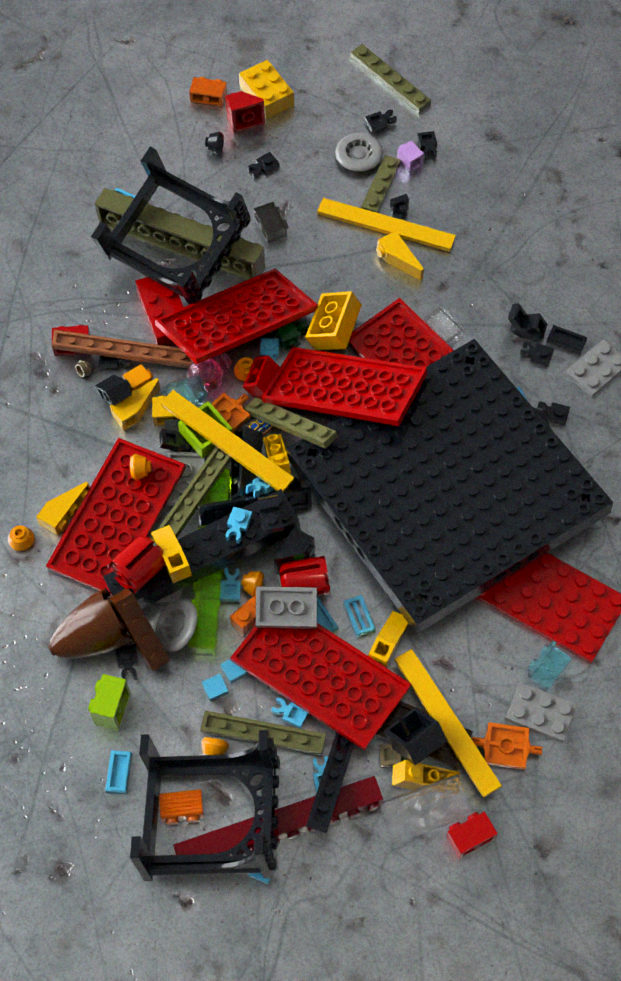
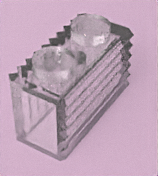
(445, 326)

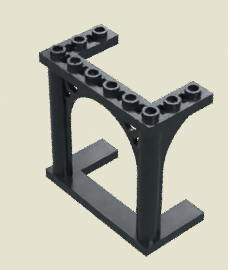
(188, 286)
(257, 760)

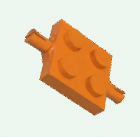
(232, 410)
(507, 746)

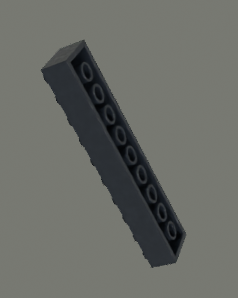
(210, 551)

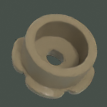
(83, 368)

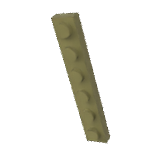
(390, 78)
(291, 423)
(197, 491)
(248, 730)

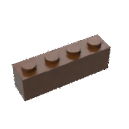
(139, 629)

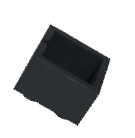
(424, 736)

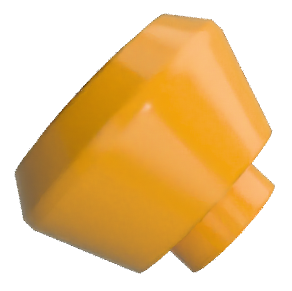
(242, 368)
(139, 467)
(21, 538)
(251, 581)
(214, 746)

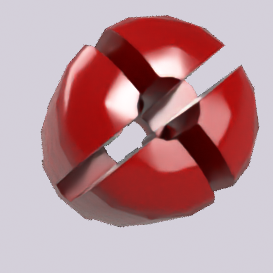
(137, 563)
(306, 573)

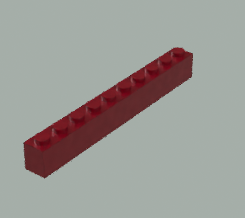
(291, 820)

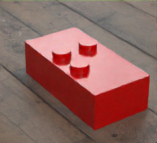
(156, 303)

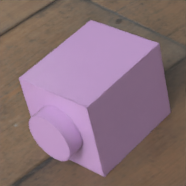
(410, 156)

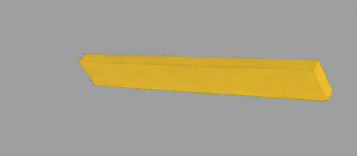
(386, 224)
(227, 441)
(454, 731)

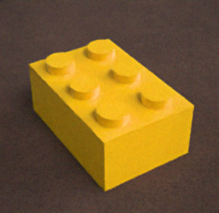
(267, 84)
(333, 321)

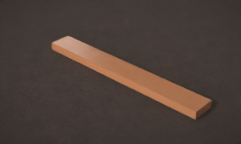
(120, 349)

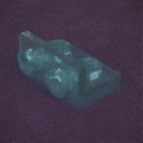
(548, 666)

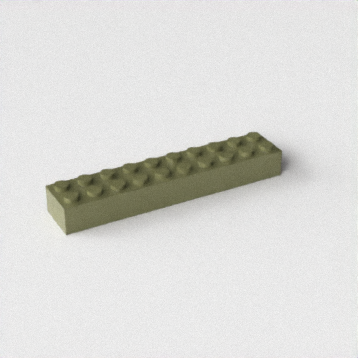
(179, 234)

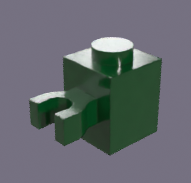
(290, 334)

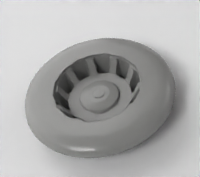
(359, 156)
(176, 624)

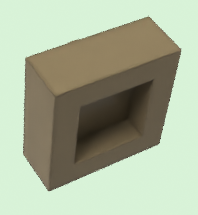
(388, 756)

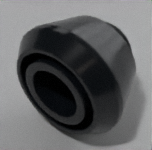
(215, 142)

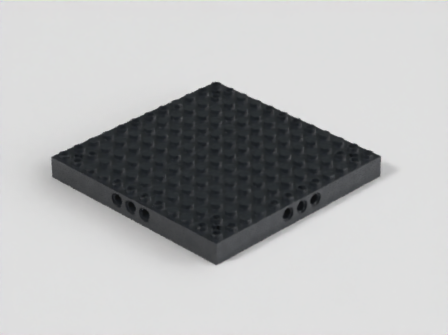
(454, 490)

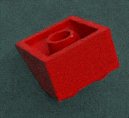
(244, 111)

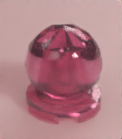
(210, 371)

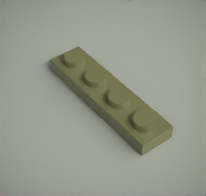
(381, 184)

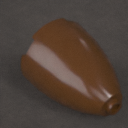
(90, 629)

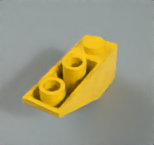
(134, 407)
(276, 451)
(58, 511)
(172, 554)
(388, 639)
(416, 776)

